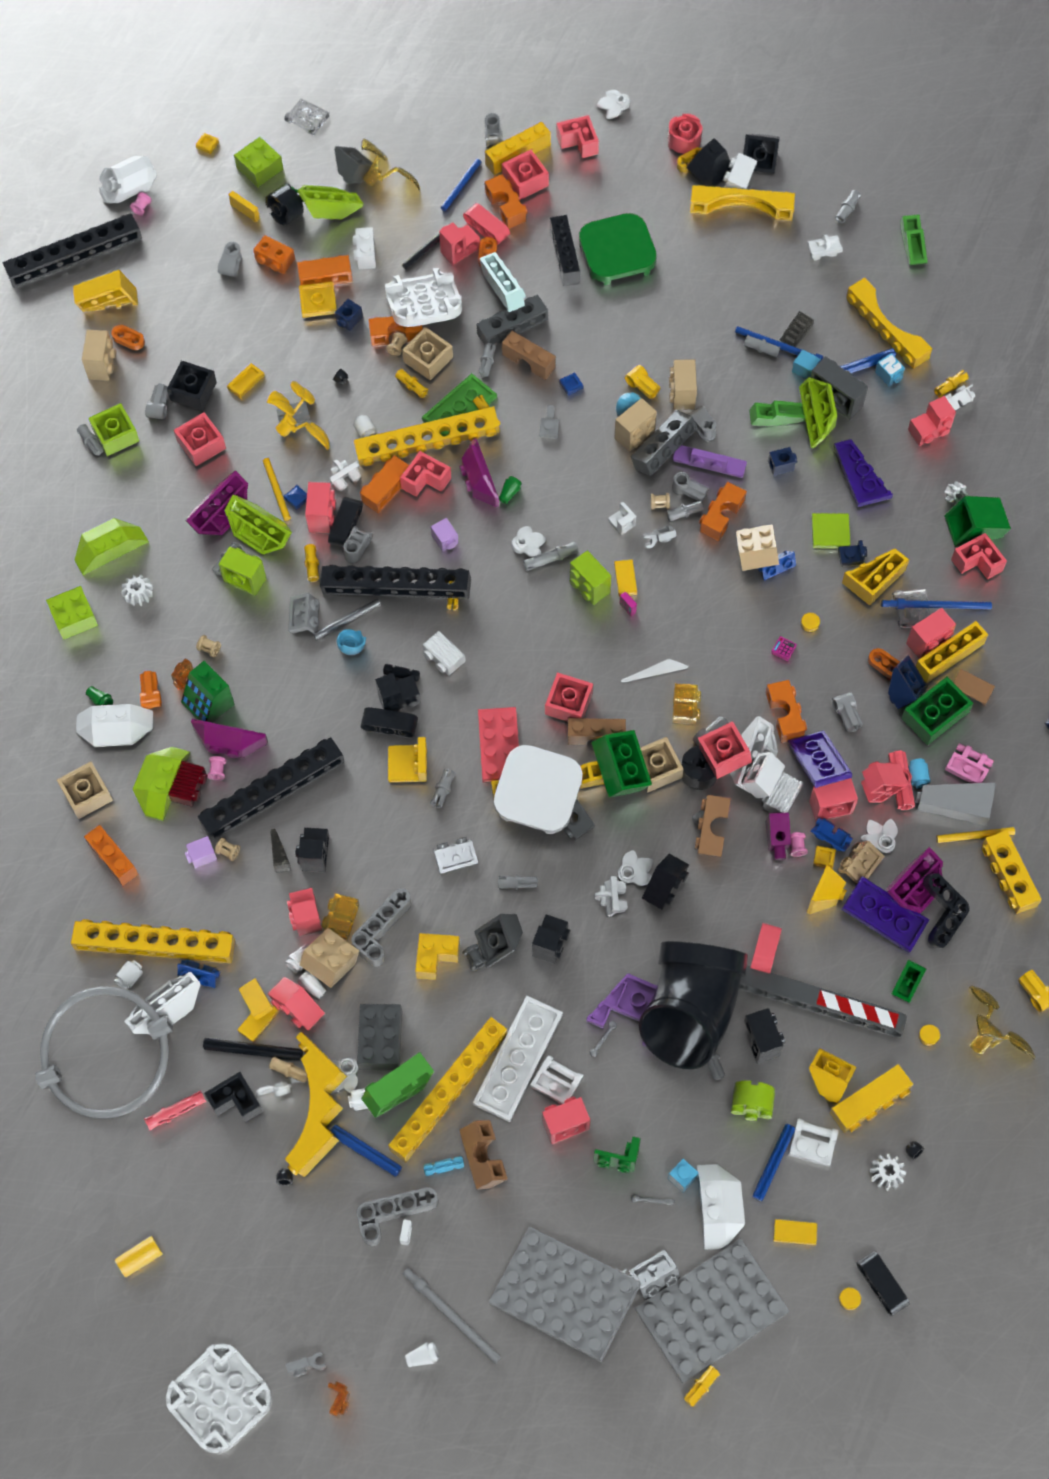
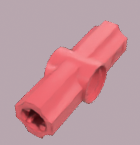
(904, 797)

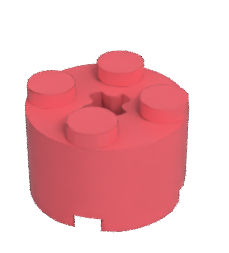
(684, 133)

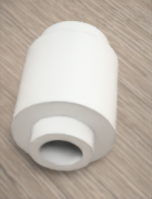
(364, 426)
(128, 974)
(356, 1101)

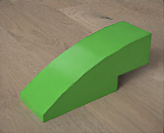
(913, 239)
(776, 413)

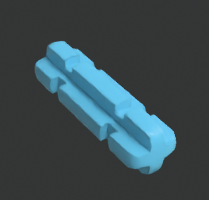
(443, 1165)

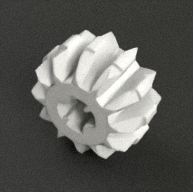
(130, 590)
(880, 1169)

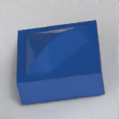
(296, 497)

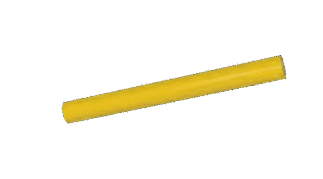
(277, 491)
(972, 835)

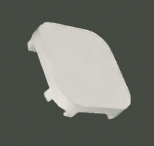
(423, 299)
(538, 788)
(219, 1398)

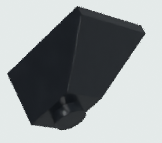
(763, 150)
(710, 164)

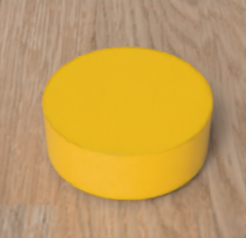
(810, 622)
(929, 1035)
(850, 1299)

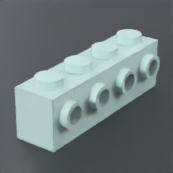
(502, 282)

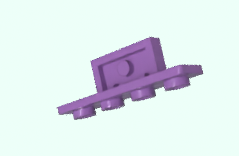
(710, 461)

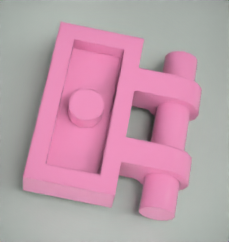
(967, 769)

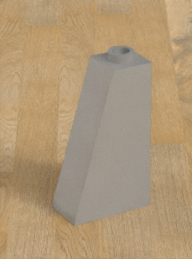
(959, 801)

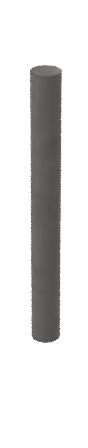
(348, 618)

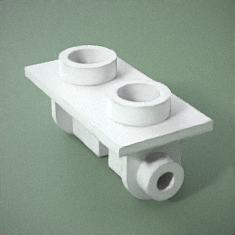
(962, 395)

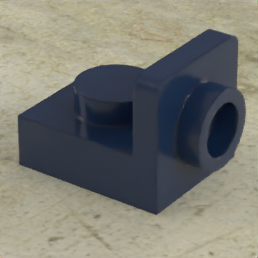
(852, 554)

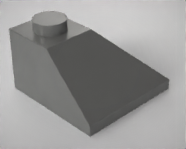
(351, 164)
(499, 937)

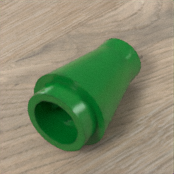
(510, 488)
(99, 697)

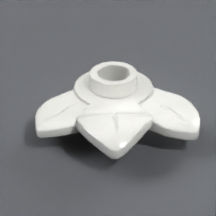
(614, 103)
(529, 542)
(878, 834)
(637, 867)
(351, 1081)
(279, 1089)

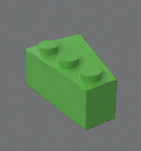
(397, 1085)

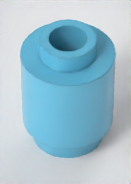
(919, 772)

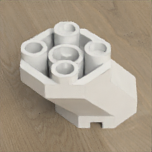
(126, 179)

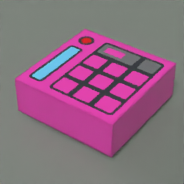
(628, 603)
(783, 648)

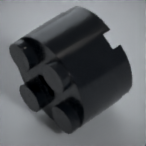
(284, 204)
(693, 774)

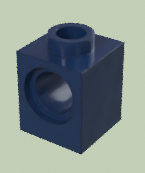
(348, 314)
(779, 467)

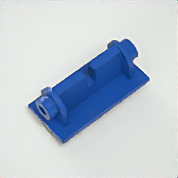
(786, 561)
(824, 831)
(206, 976)

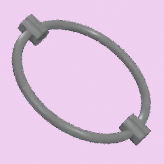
(51, 1075)

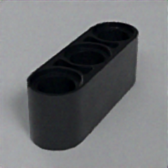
(345, 521)
(389, 722)
(882, 1283)

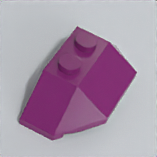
(478, 475)
(210, 514)
(227, 739)
(908, 886)

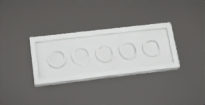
(518, 1059)

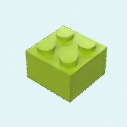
(258, 162)
(114, 429)
(242, 570)
(590, 578)
(71, 612)

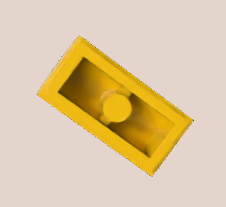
(138, 1256)

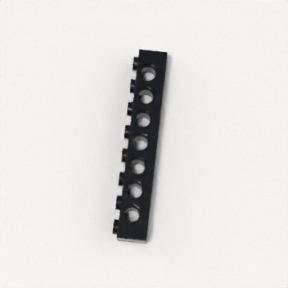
(72, 250)
(403, 587)
(267, 798)

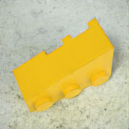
(105, 291)
(876, 576)

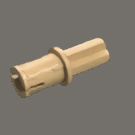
(288, 1069)

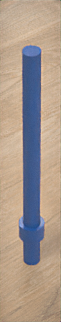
(785, 347)
(901, 604)

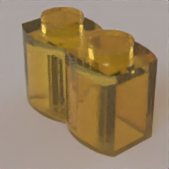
(685, 704)
(341, 915)

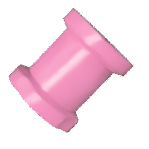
(140, 203)
(216, 768)
(797, 844)

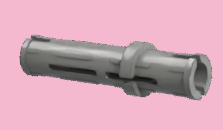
(558, 553)

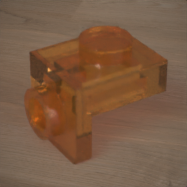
(181, 673)
(340, 1404)

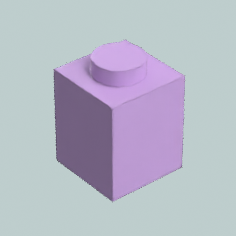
(444, 534)
(200, 852)

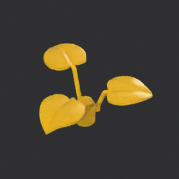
(288, 423)

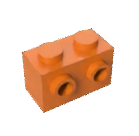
(274, 254)

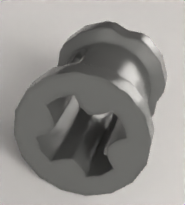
(474, 957)

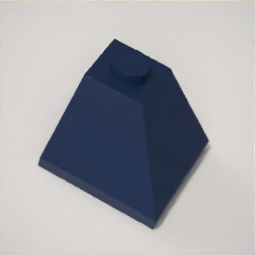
(906, 683)

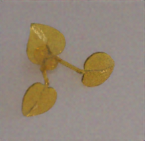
(374, 172)
(988, 1031)

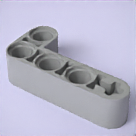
(384, 923)
(398, 1211)

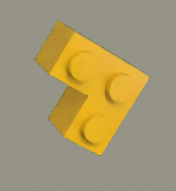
(434, 949)

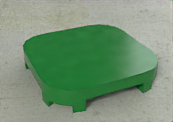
(617, 247)

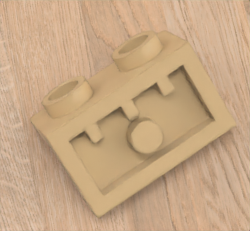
(861, 861)

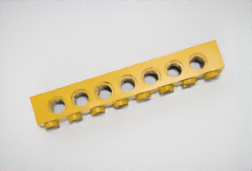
(433, 428)
(85, 928)
(448, 1090)

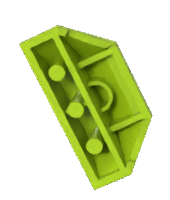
(329, 201)
(818, 409)
(256, 526)
(107, 544)
(156, 780)

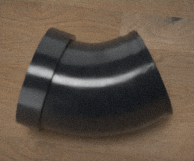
(692, 1002)

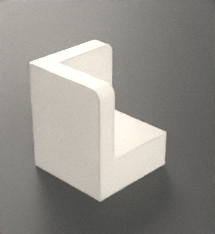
(623, 519)

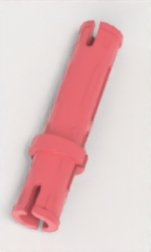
(175, 1110)

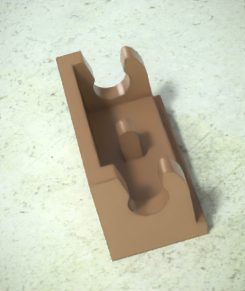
(974, 686)

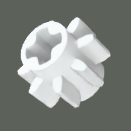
(955, 492)

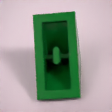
(908, 981)

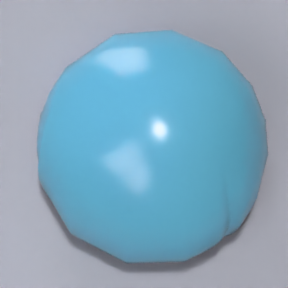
(626, 401)
(350, 642)

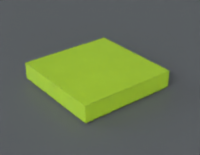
(830, 530)

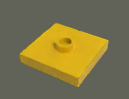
(317, 299)

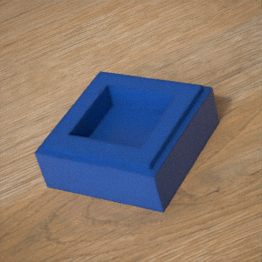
(571, 384)

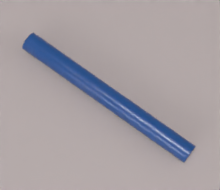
(461, 184)

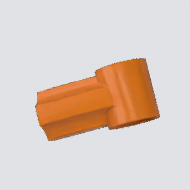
(149, 695)

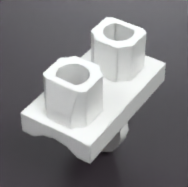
(825, 246)
(338, 479)
(609, 896)

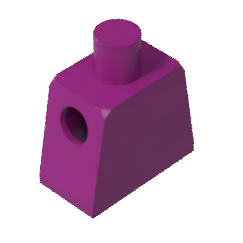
(778, 826)

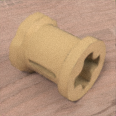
(400, 342)
(660, 501)
(208, 646)
(234, 849)

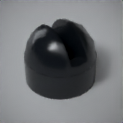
(340, 376)
(914, 1150)
(284, 1177)

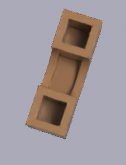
(540, 360)
(585, 729)
(713, 808)
(476, 1140)

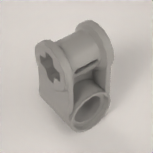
(493, 130)
(230, 260)
(705, 423)
(357, 541)

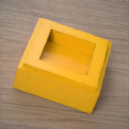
(207, 143)
(824, 857)

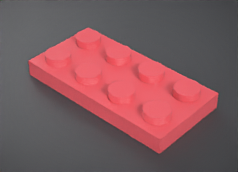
(497, 739)

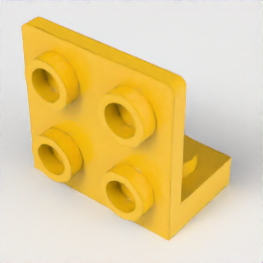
(408, 762)

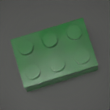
(937, 710)
(621, 763)

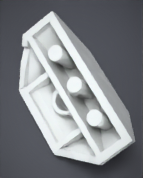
(114, 724)
(759, 739)
(172, 999)
(719, 1205)

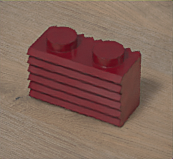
(187, 784)

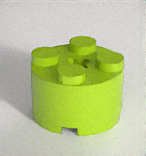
(753, 1100)

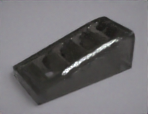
(802, 318)
(280, 859)

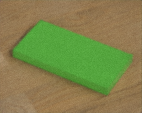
(460, 400)

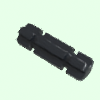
(401, 672)

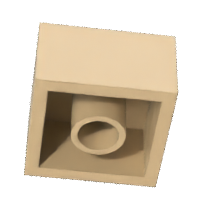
(427, 353)
(98, 355)
(683, 384)
(635, 425)
(757, 547)
(661, 763)
(84, 790)
(329, 957)

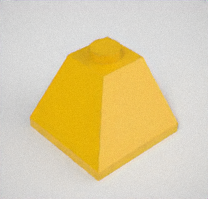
(828, 891)
(831, 1075)

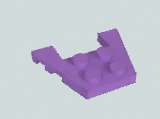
(628, 998)

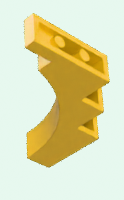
(323, 1108)

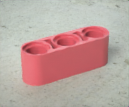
(486, 223)
(766, 948)

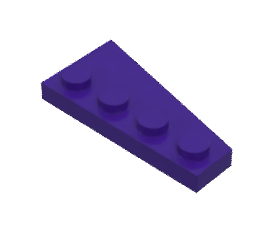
(860, 475)

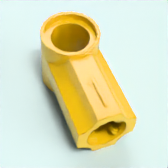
(639, 379)
(1036, 989)

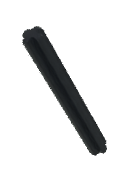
(252, 1049)

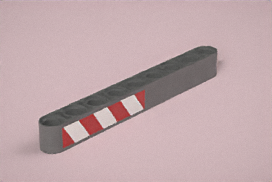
(824, 1002)

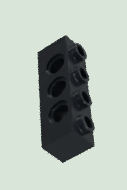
(564, 250)

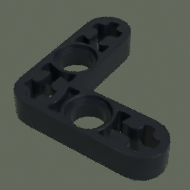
(950, 905)

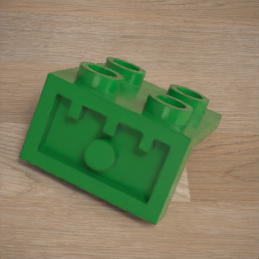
(622, 1163)

